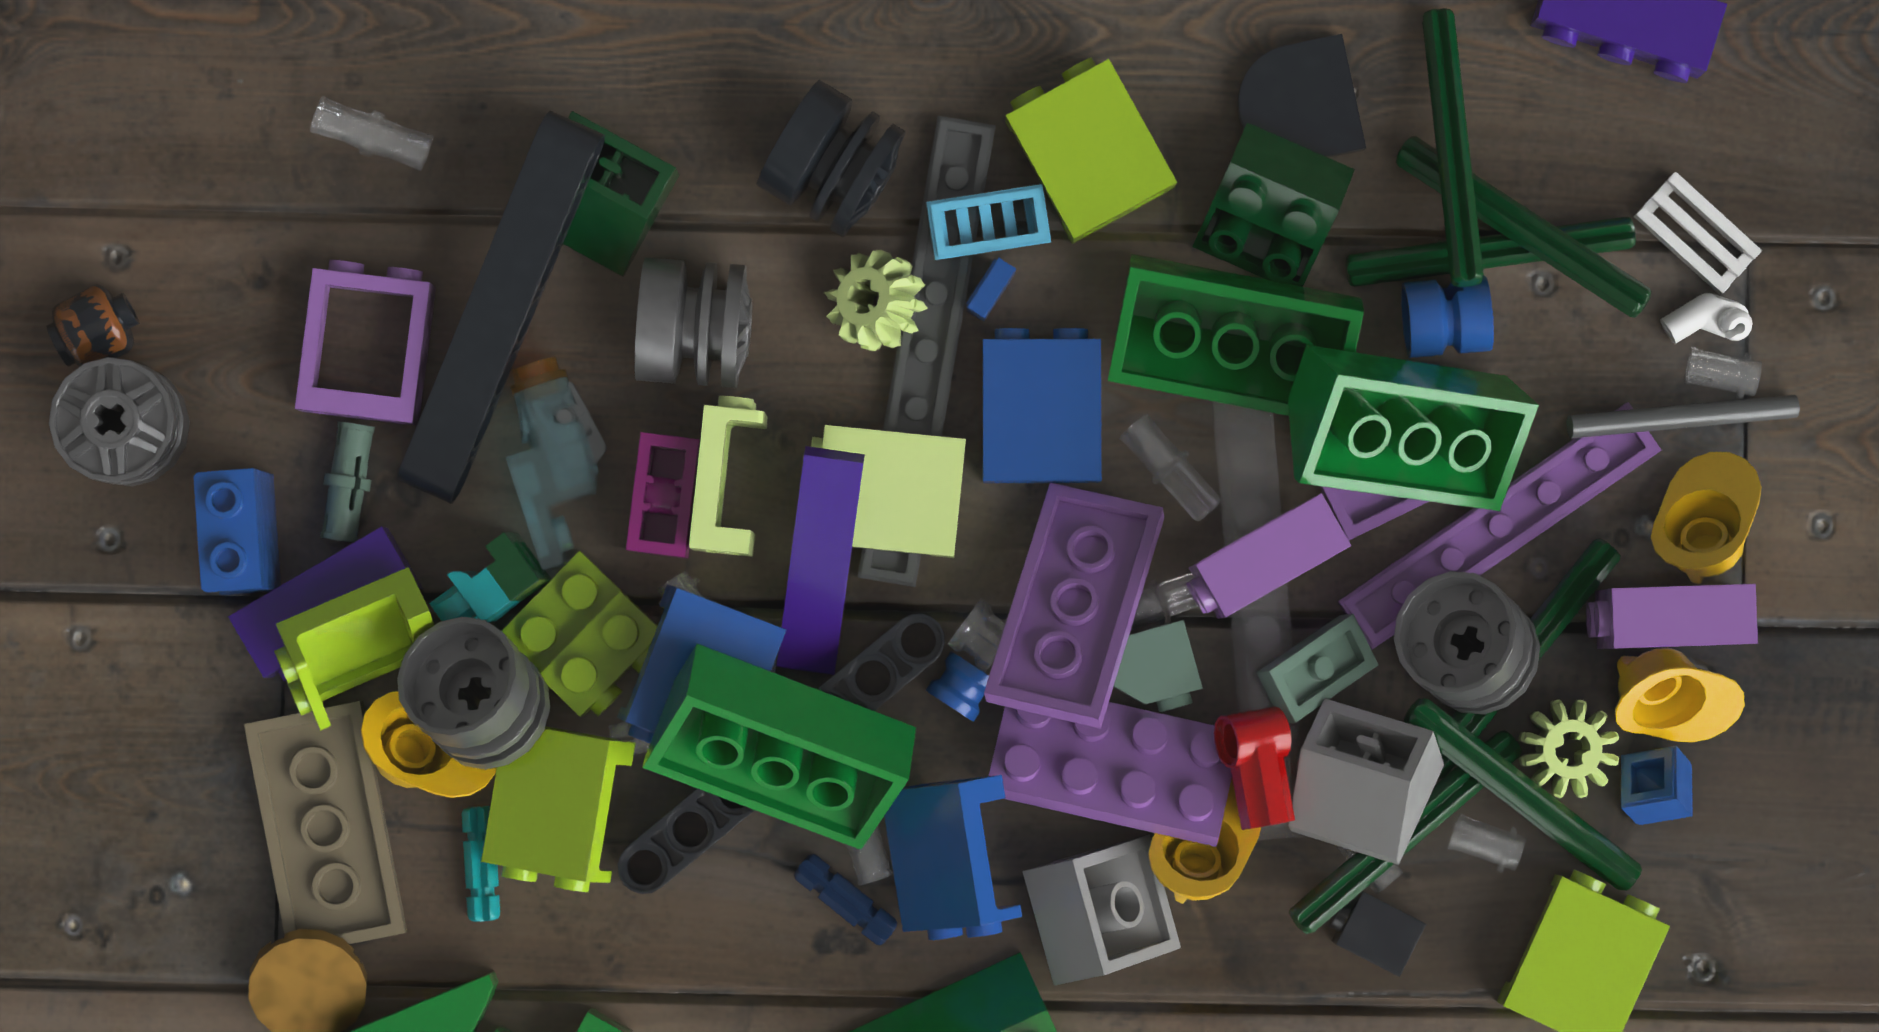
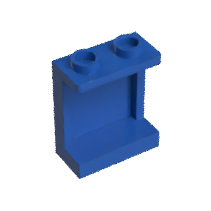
(1041, 407)
(237, 531)
(683, 624)
(944, 858)

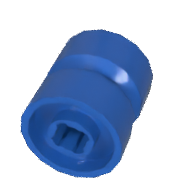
(1446, 317)

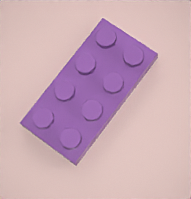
(1074, 605)
(1130, 772)

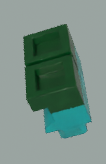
(496, 588)

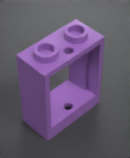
(361, 405)
(1267, 558)
(1673, 616)

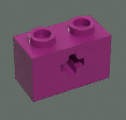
(663, 495)

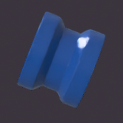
(960, 686)

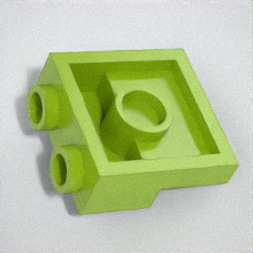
(583, 635)

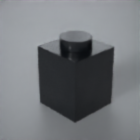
(1377, 932)

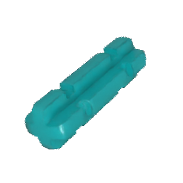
(479, 876)

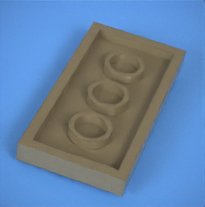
(325, 825)

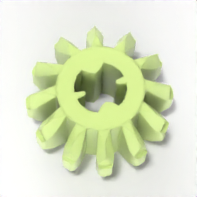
(896, 303)
(1585, 759)

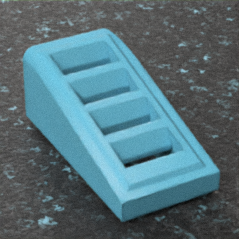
(1035, 215)

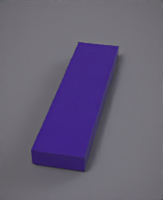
(820, 559)

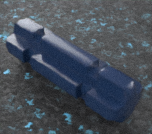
(845, 899)

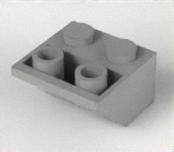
(1364, 780)

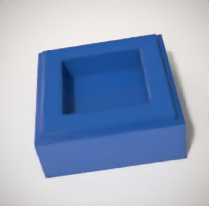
(990, 289)

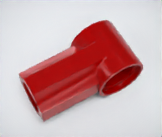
(1255, 750)

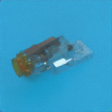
(560, 457)

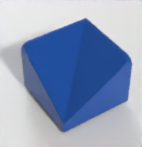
(1656, 785)

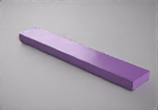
(1488, 536)

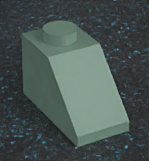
(1159, 667)

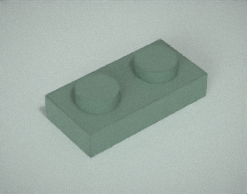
(1318, 667)

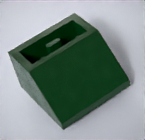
(619, 201)
(1273, 207)

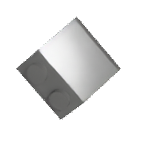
(1101, 911)

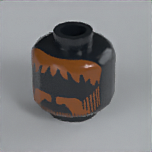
(92, 326)

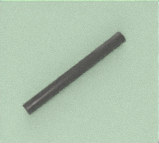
(1682, 416)

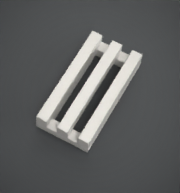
(1714, 217)

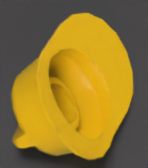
(1707, 514)
(1673, 699)
(411, 757)
(1202, 870)

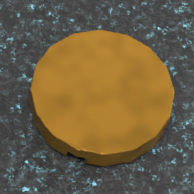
(307, 983)

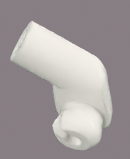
(1710, 314)

